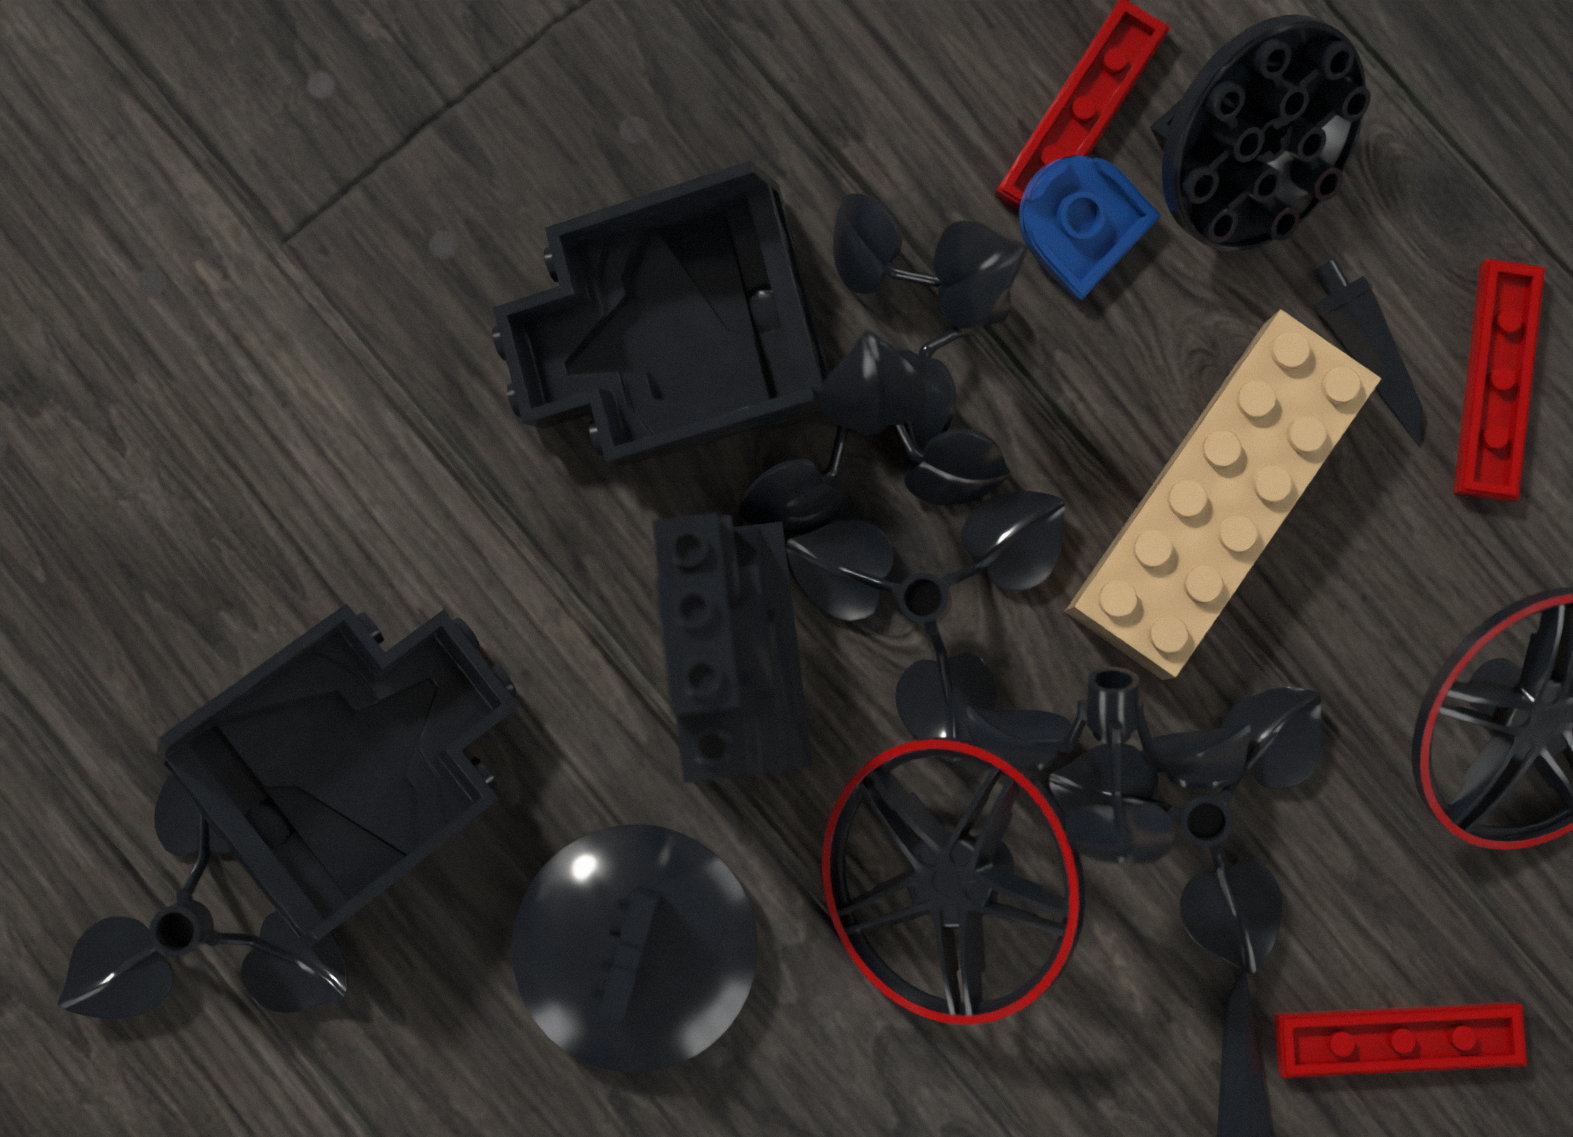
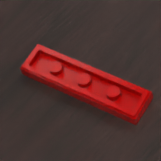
(1089, 95)
(1499, 380)
(1400, 1039)

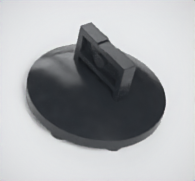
(1262, 129)
(634, 948)

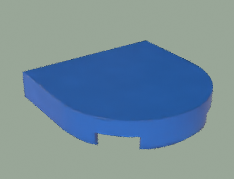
(1082, 220)

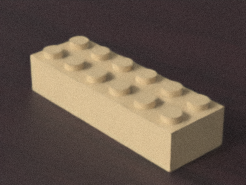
(1222, 495)

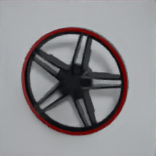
(1529, 721)
(953, 879)

